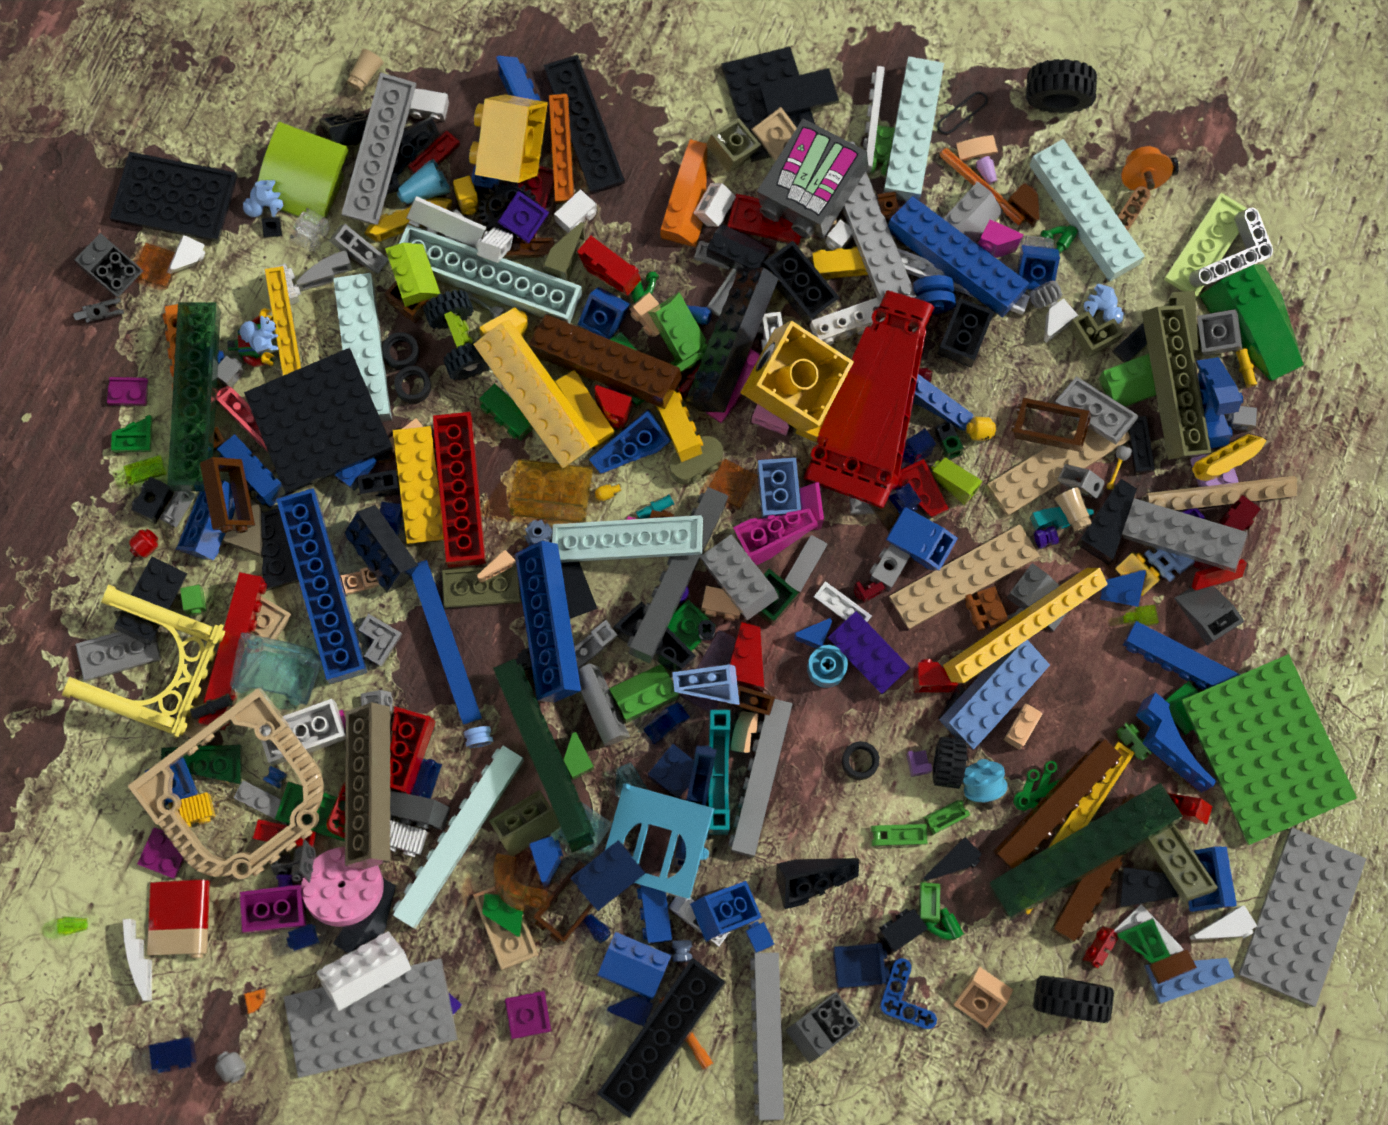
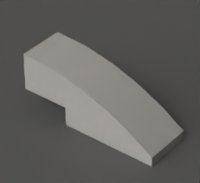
(325, 271)

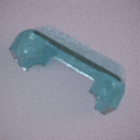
(275, 667)

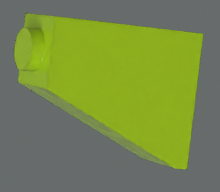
(955, 480)

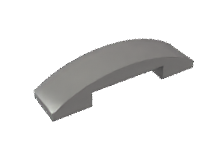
(594, 643)

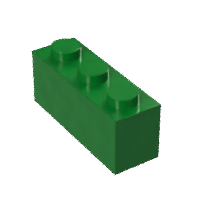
(505, 412)

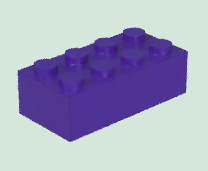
(869, 652)

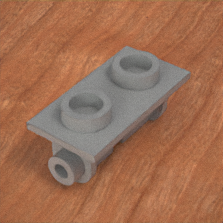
(177, 507)

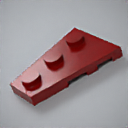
(924, 485)

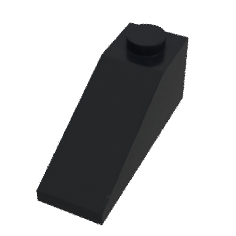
(958, 859)

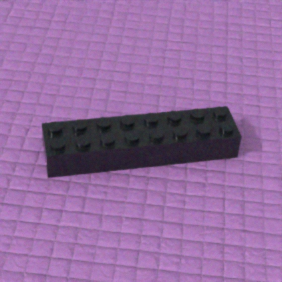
(731, 340)
(661, 1038)

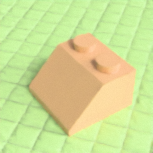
(983, 997)

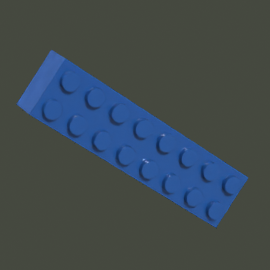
(957, 256)
(547, 622)

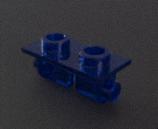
(426, 778)

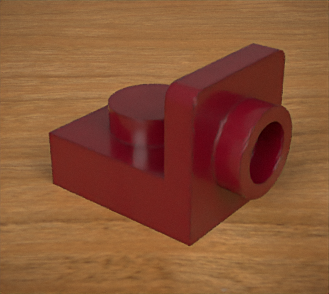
(871, 591)

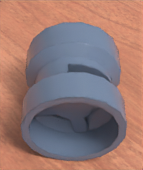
(682, 950)

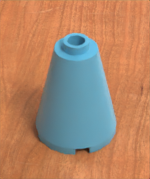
(425, 184)

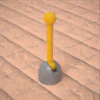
(1122, 454)

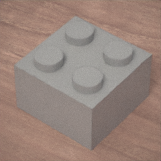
(1219, 332)

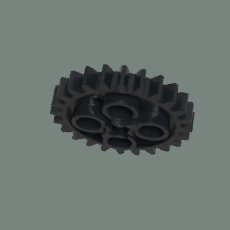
(500, 197)

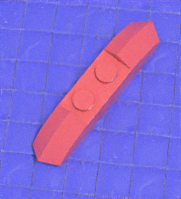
(240, 412)

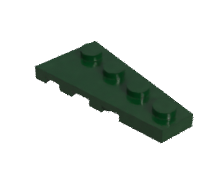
(213, 762)

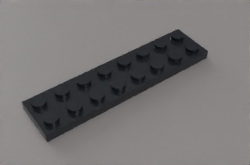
(586, 125)

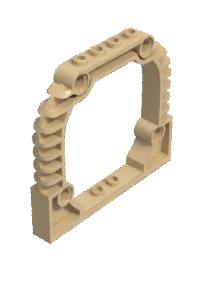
(156, 786)

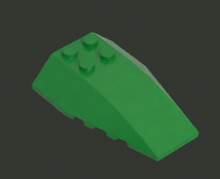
(1261, 317)

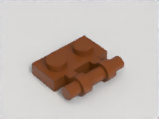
(992, 607)

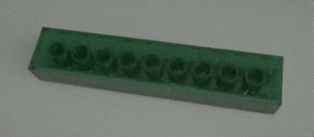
(193, 394)
(545, 755)
(1085, 851)

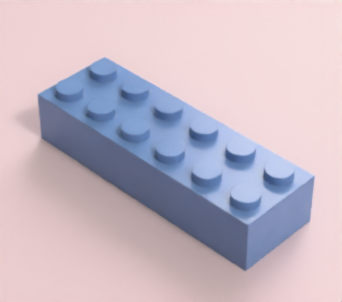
(994, 694)

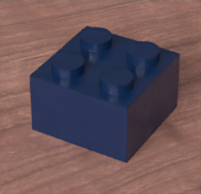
(673, 772)

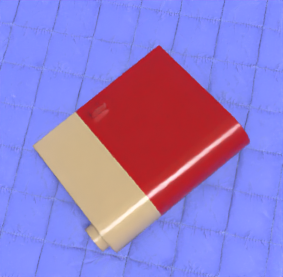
(178, 918)

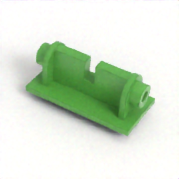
(1129, 735)

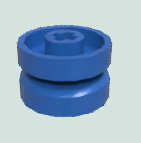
(936, 291)

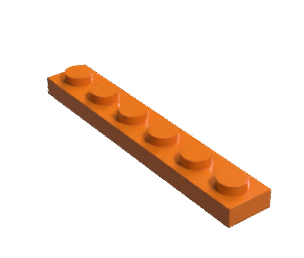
(561, 147)

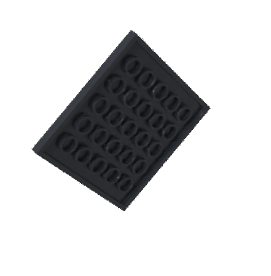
(318, 420)

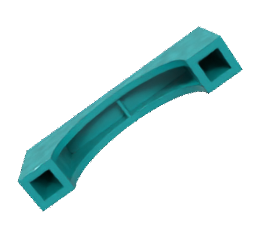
(718, 790)

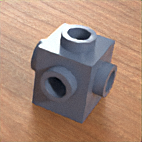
(533, 528)

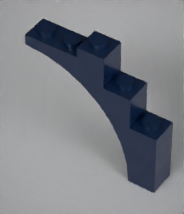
(698, 789)

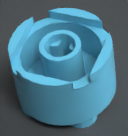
(837, 663)

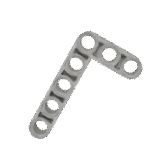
(1252, 252)

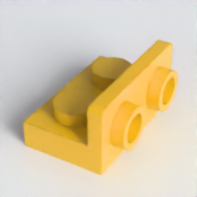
(1134, 563)

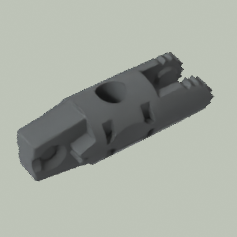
(89, 311)

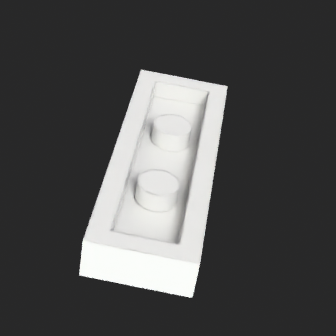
(839, 603)

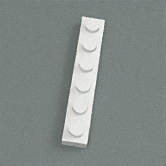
(873, 112)

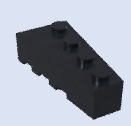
(1107, 526)

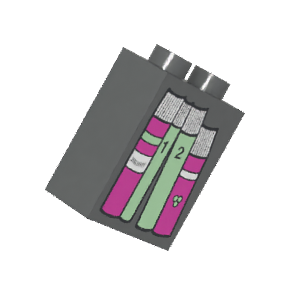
(812, 180)

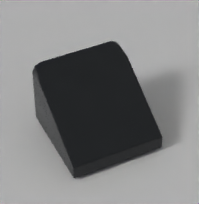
(272, 226)

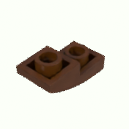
(1172, 966)

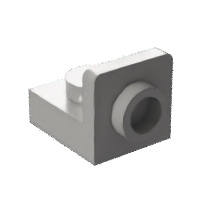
(379, 697)

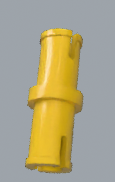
(1246, 368)

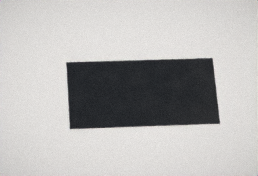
(577, 590)

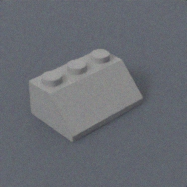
(974, 212)

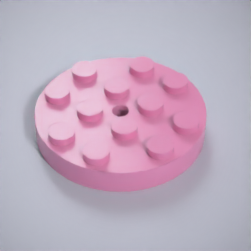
(341, 905)

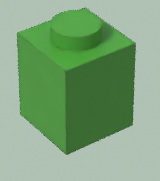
(193, 600)

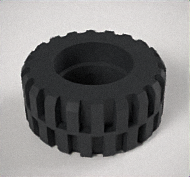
(1061, 86)
(1073, 999)

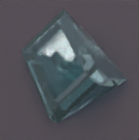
(628, 775)

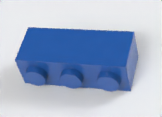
(655, 915)

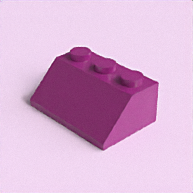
(272, 909)

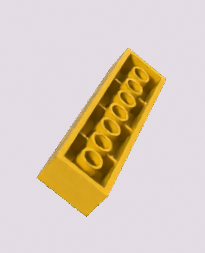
(535, 393)

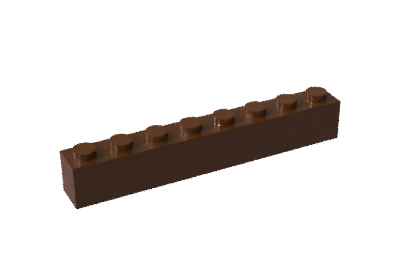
(1057, 803)
(1084, 897)

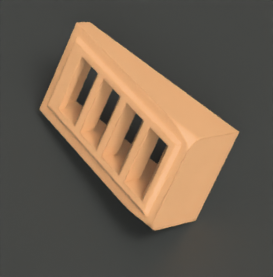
(498, 565)

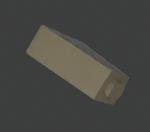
(252, 539)

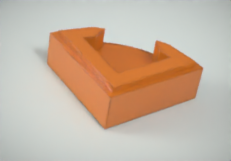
(254, 1000)

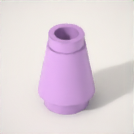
(986, 169)

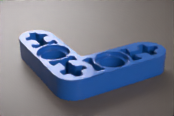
(896, 998)

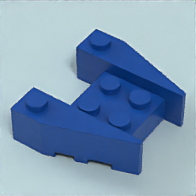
(1218, 398)

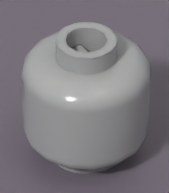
(230, 1067)

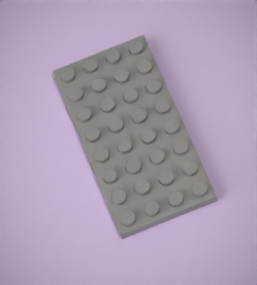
(1302, 917)
(391, 1020)

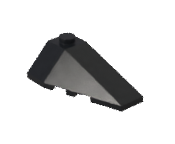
(344, 129)
(371, 927)

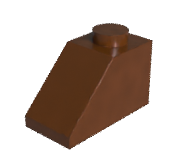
(1026, 202)
(754, 701)

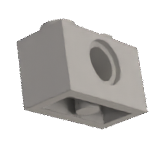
(897, 559)

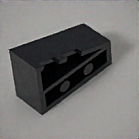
(1142, 887)

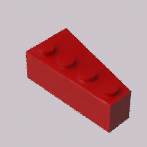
(408, 747)

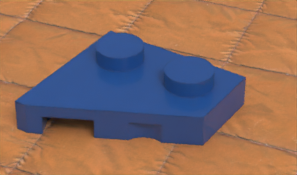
(1124, 589)

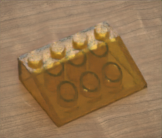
(551, 491)

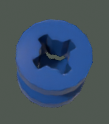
(275, 777)

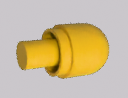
(607, 492)

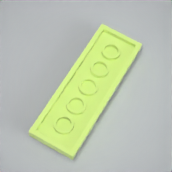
(1207, 243)

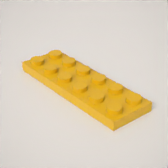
(418, 484)

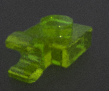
(1144, 614)

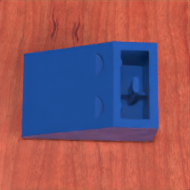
(922, 539)

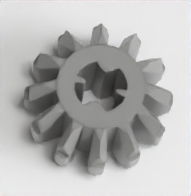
(1045, 294)

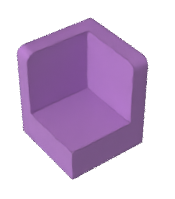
(918, 763)

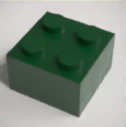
(786, 595)

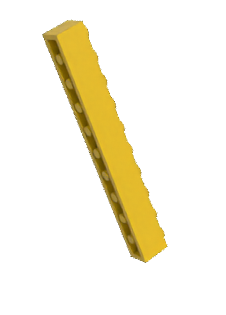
(1025, 625)

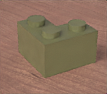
(1094, 337)

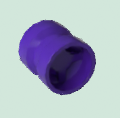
(1046, 537)

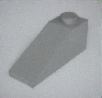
(358, 248)

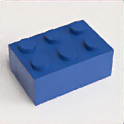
(725, 910)

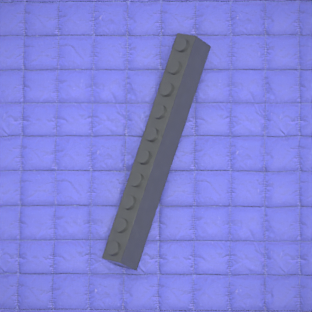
(674, 582)

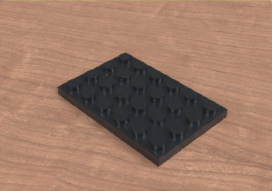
(743, 83)
(173, 196)

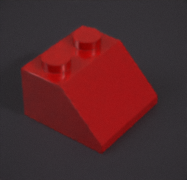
(614, 406)
(931, 678)

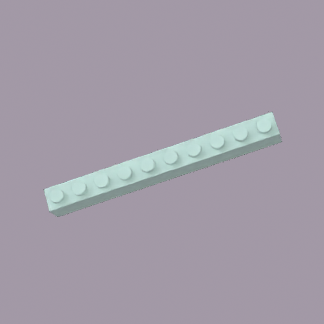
(458, 837)

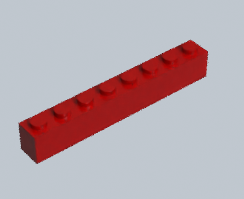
(240, 619)

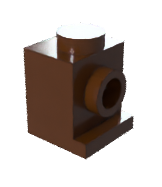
(885, 200)

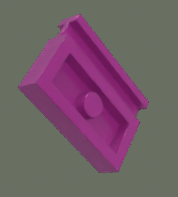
(127, 391)

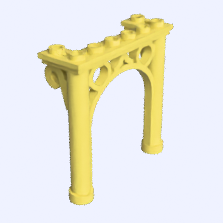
(135, 709)

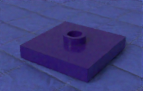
(523, 217)

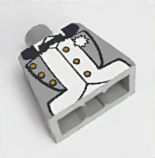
(1090, 484)

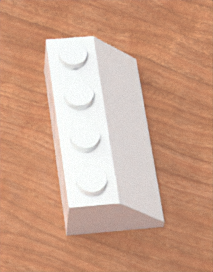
(445, 222)

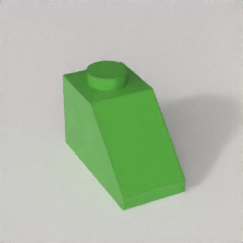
(576, 758)

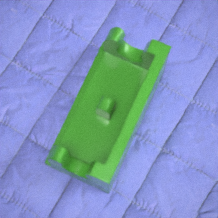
(946, 816)

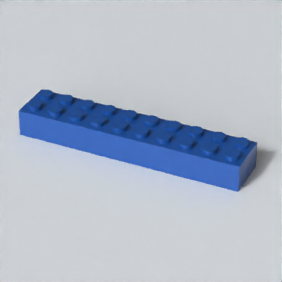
(321, 586)

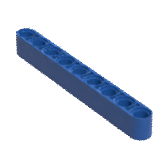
(445, 643)

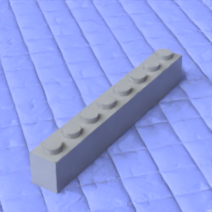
(761, 779)
(768, 1036)

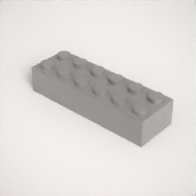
(1184, 535)

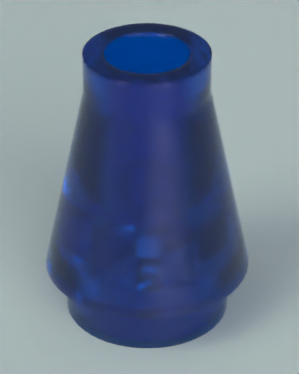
(598, 930)

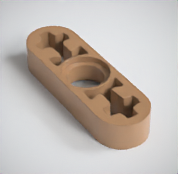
(1132, 202)

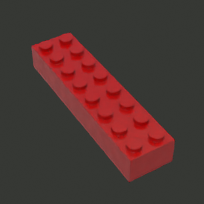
(459, 489)

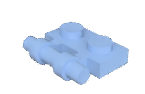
(1175, 562)

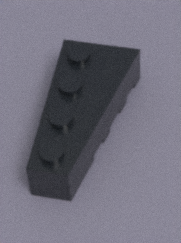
(671, 650)

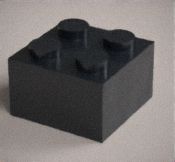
(902, 931)

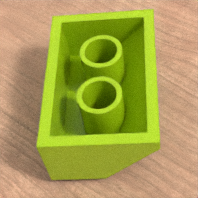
(412, 272)

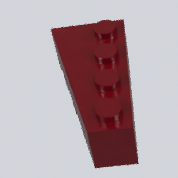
(1239, 517)

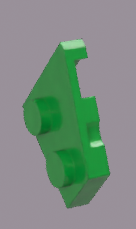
(134, 437)
(502, 914)
(1146, 940)

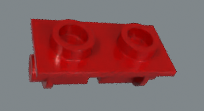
(1104, 939)

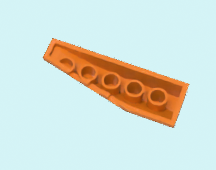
(690, 185)

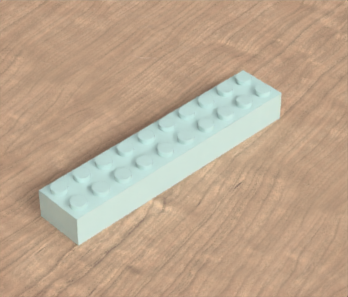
(500, 281)

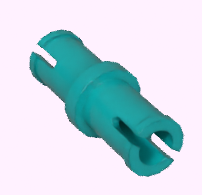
(658, 505)

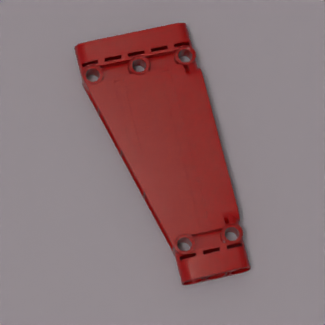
(873, 405)

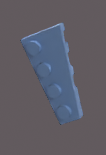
(1206, 974)

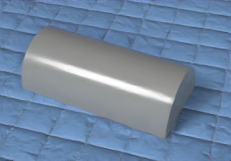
(601, 705)

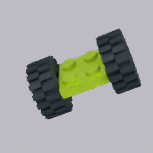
(450, 311)

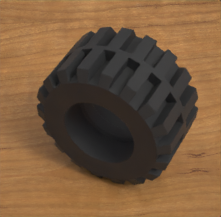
(949, 762)

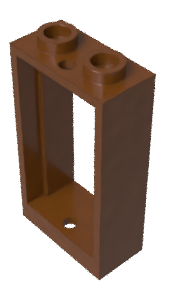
(1055, 441)
(215, 498)
(542, 924)

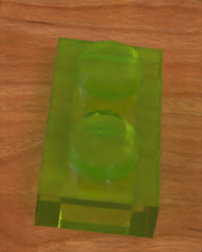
(143, 469)

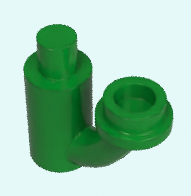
(1068, 235)
(638, 291)
(951, 925)

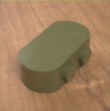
(696, 467)

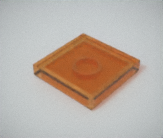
(155, 263)
(734, 482)

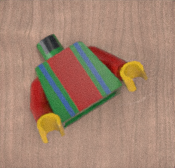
(245, 350)

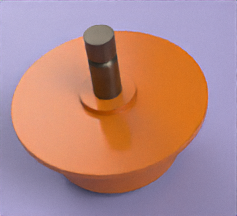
(1146, 168)

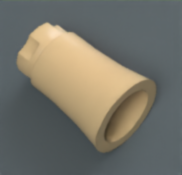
(364, 69)
(1074, 508)

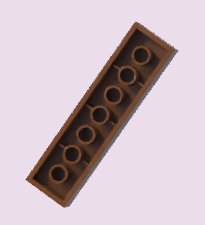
(605, 361)

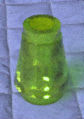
(71, 925)

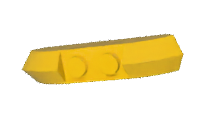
(397, 222)
(1228, 457)

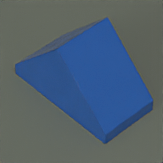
(815, 634)

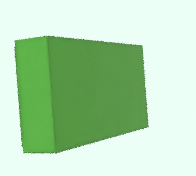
(929, 902)

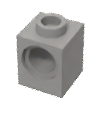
(229, 371)
(1242, 420)

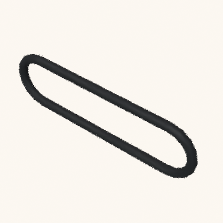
(978, 92)

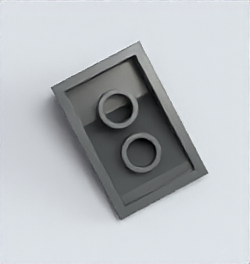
(1033, 587)

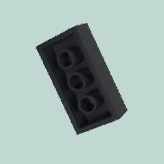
(801, 283)
(380, 548)
(157, 585)

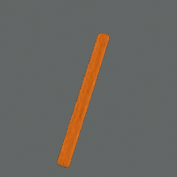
(972, 177)

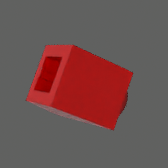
(1192, 808)

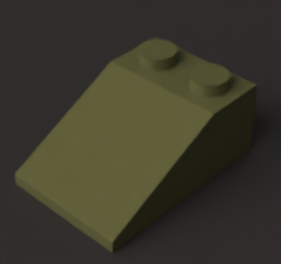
(564, 254)

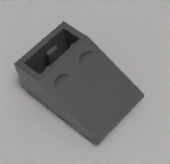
(108, 265)
(1209, 612)
(822, 1027)

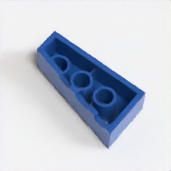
(257, 477)

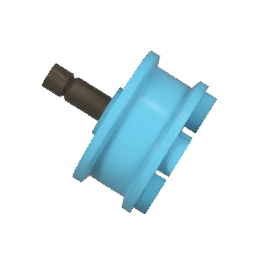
(985, 782)

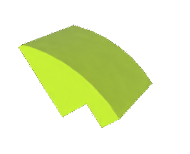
(303, 169)

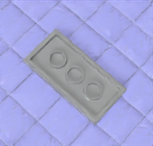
(1107, 416)
(114, 654)

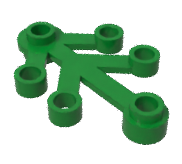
(1041, 791)

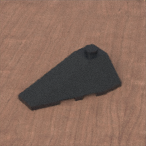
(414, 140)
(806, 878)

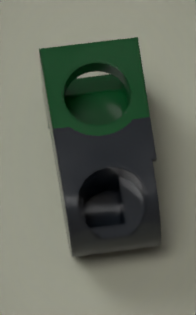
(949, 440)

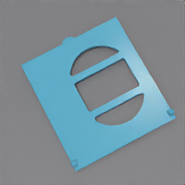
(671, 813)

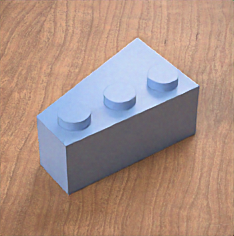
(711, 683)

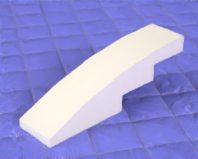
(140, 967)

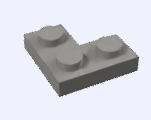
(384, 639)

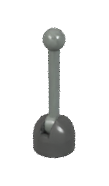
(494, 312)

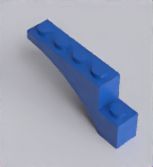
(940, 404)
(1168, 745)

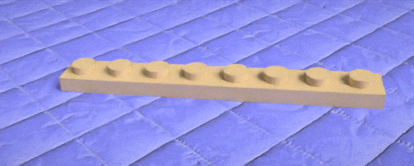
(1225, 493)

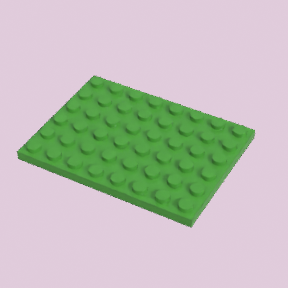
(1268, 749)

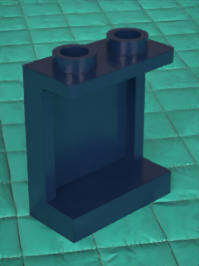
(860, 965)

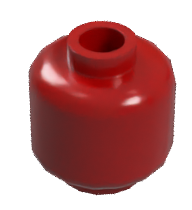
(143, 543)

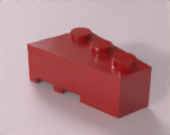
(608, 266)
(748, 657)

